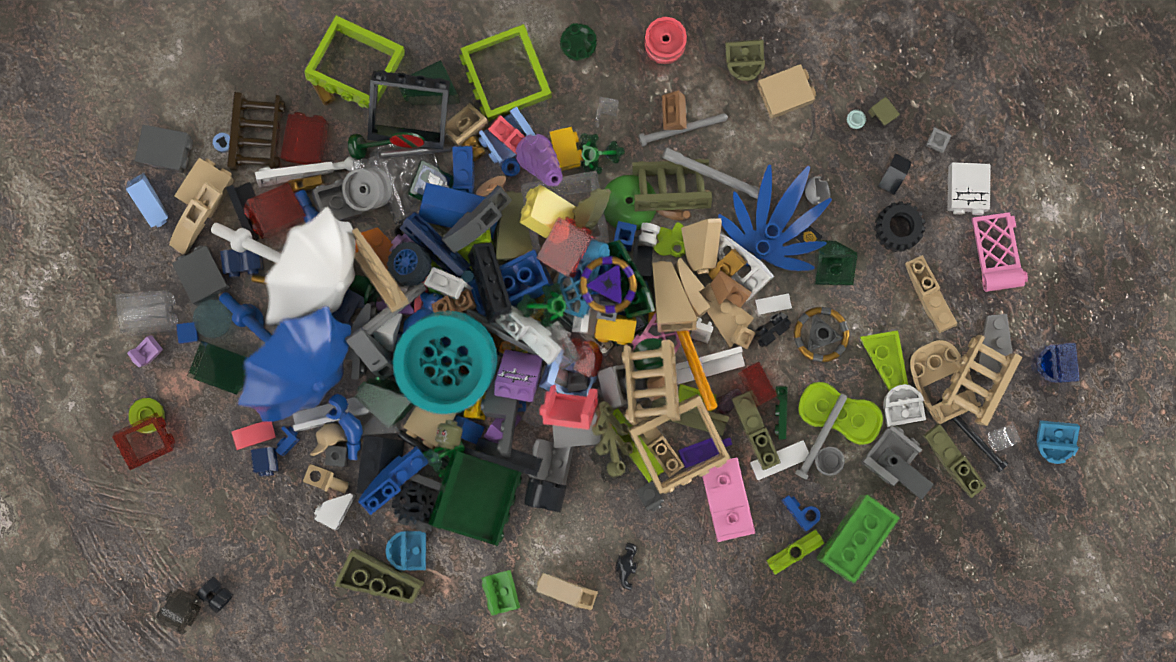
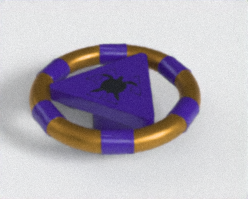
(608, 284)

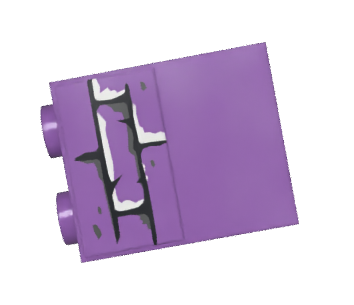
(518, 375)

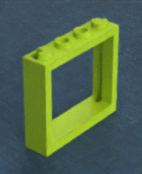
(363, 36)
(543, 95)

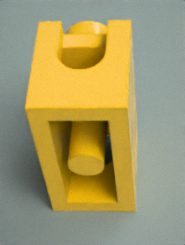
(565, 147)
(620, 331)

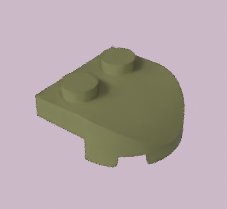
(745, 58)

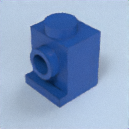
(627, 232)

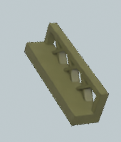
(693, 418)

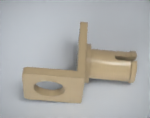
(326, 480)

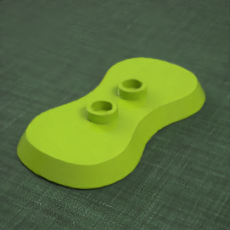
(857, 420)

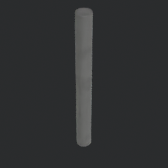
(412, 151)

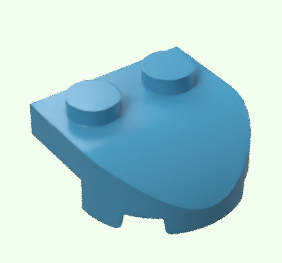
(1057, 440)
(407, 550)

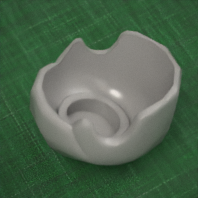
(816, 190)
(830, 461)

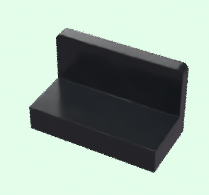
(643, 259)

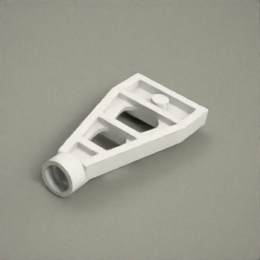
(759, 274)

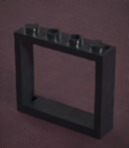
(382, 132)

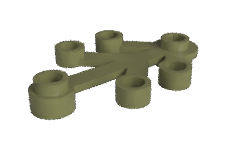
(605, 416)

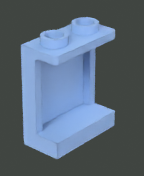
(498, 150)

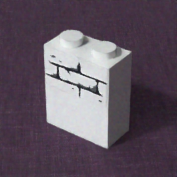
(968, 188)

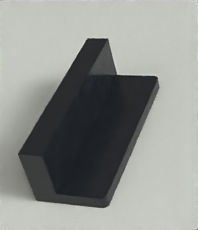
(238, 198)

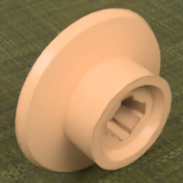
(487, 187)

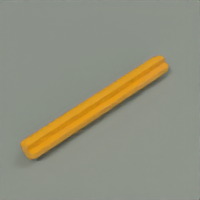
(697, 370)

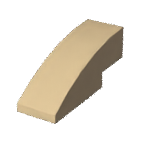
(692, 288)

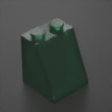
(421, 97)
(218, 368)
(384, 400)

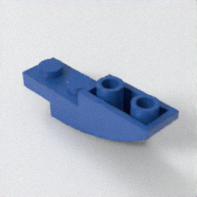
(463, 168)
(391, 478)

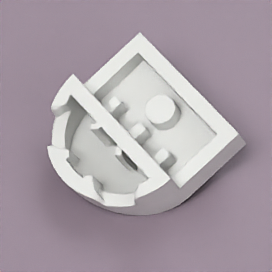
(903, 405)

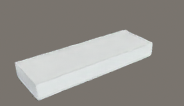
(788, 457)

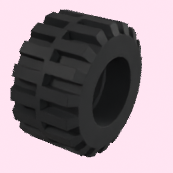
(906, 212)

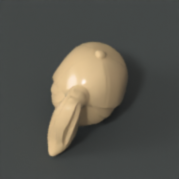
(329, 436)

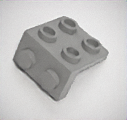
(555, 461)

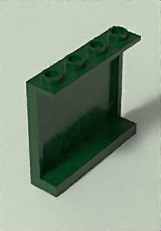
(475, 498)

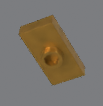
(729, 264)

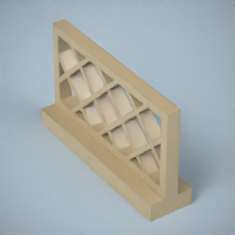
(378, 274)

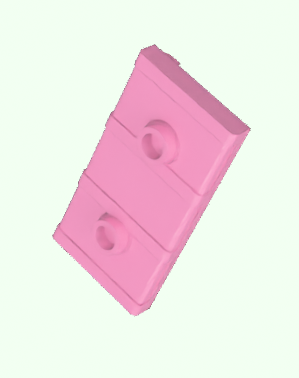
(728, 501)

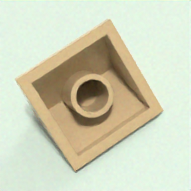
(465, 124)

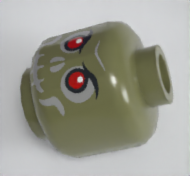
(448, 434)

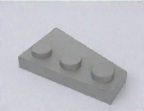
(997, 338)

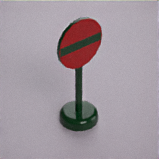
(358, 147)

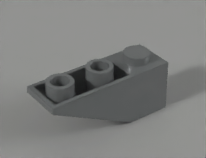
(372, 353)

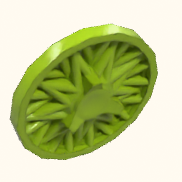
(143, 408)

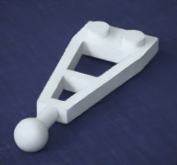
(270, 177)

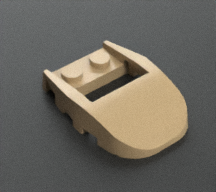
(932, 364)

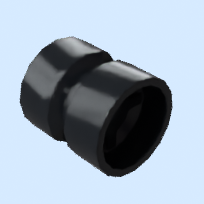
(217, 601)

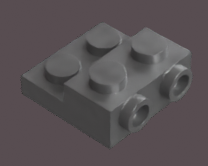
(332, 197)

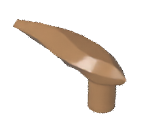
(675, 214)

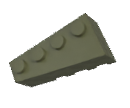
(376, 577)

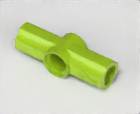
(805, 544)

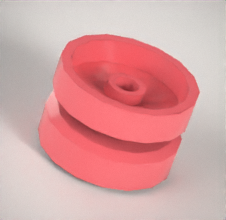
(672, 32)

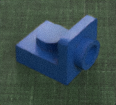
(288, 443)

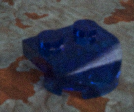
(1059, 363)

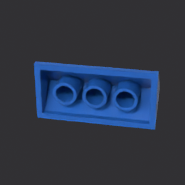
(447, 206)

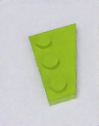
(887, 357)

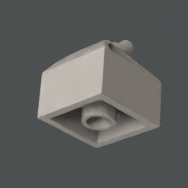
(614, 386)

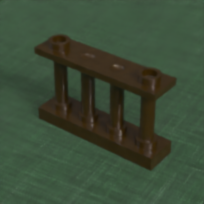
(238, 122)

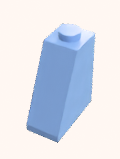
(147, 200)

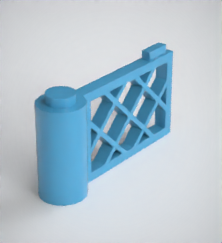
(595, 250)

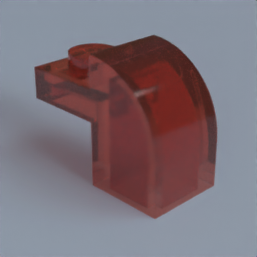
(590, 357)

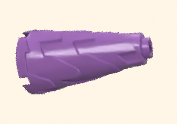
(539, 159)

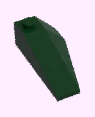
(642, 301)

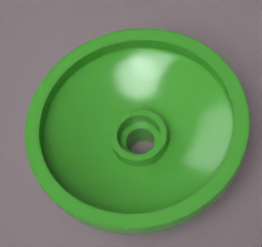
(617, 208)

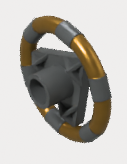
(821, 334)

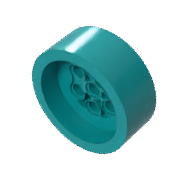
(431, 391)

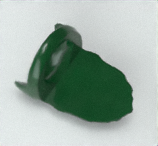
(364, 288)

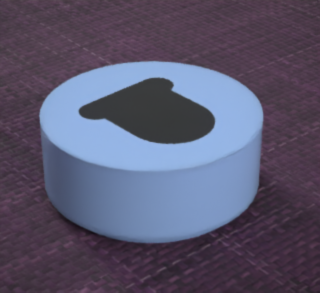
(221, 142)

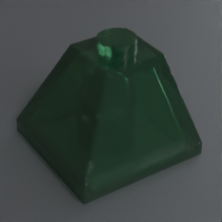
(835, 264)

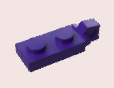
(700, 451)

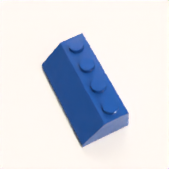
(520, 277)

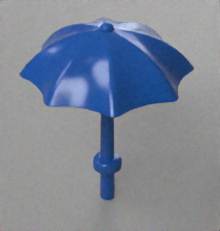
(295, 362)

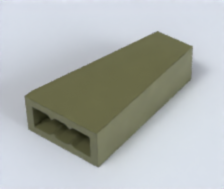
(511, 236)

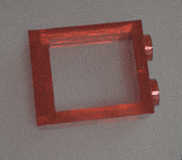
(126, 449)

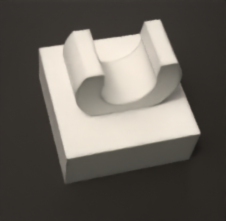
(702, 331)

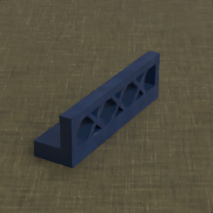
(424, 235)

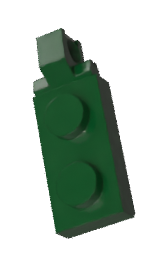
(781, 411)

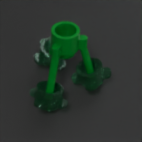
(591, 153)
(554, 307)

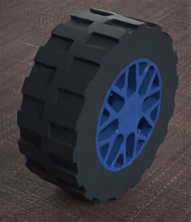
(409, 263)

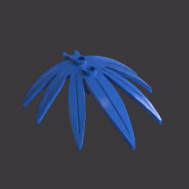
(768, 238)

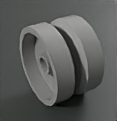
(367, 188)

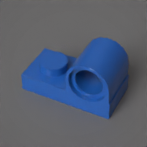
(799, 515)

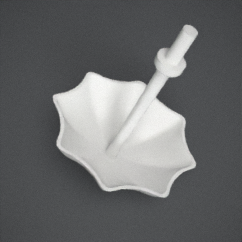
(311, 269)

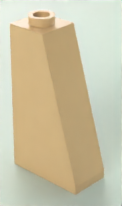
(671, 301)

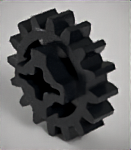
(413, 504)

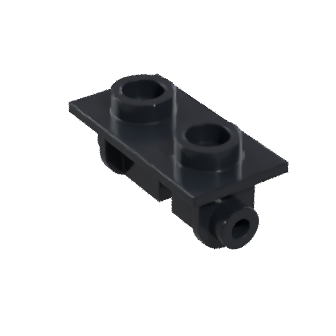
(778, 323)

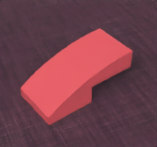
(506, 133)
(253, 435)

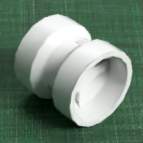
(648, 234)

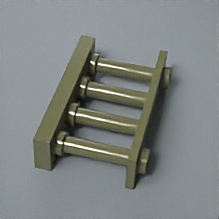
(669, 201)

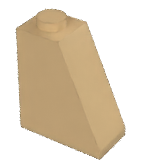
(702, 244)
(566, 591)

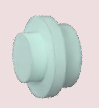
(856, 119)

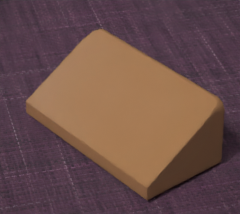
(674, 111)

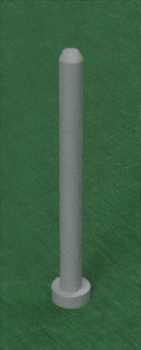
(644, 139)
(821, 437)

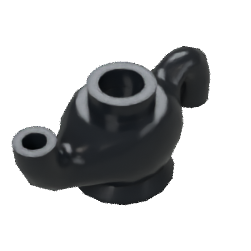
(625, 565)

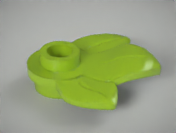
(669, 239)

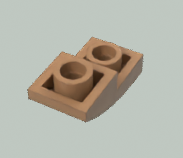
(462, 304)

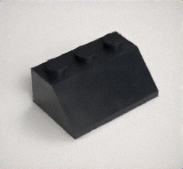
(375, 456)

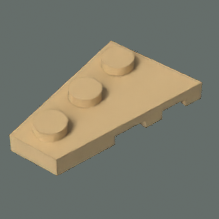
(725, 316)

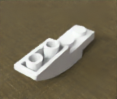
(531, 332)

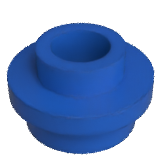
(514, 171)

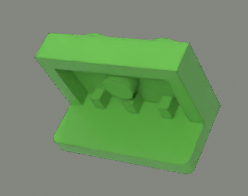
(500, 592)

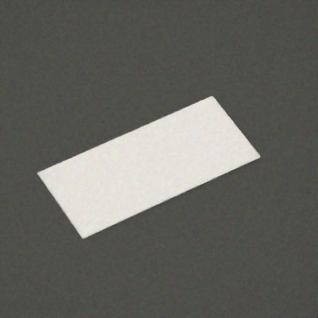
(773, 304)

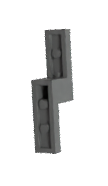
(501, 408)

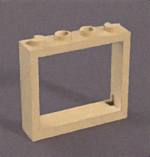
(700, 469)

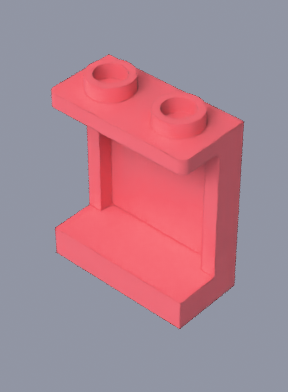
(569, 409)

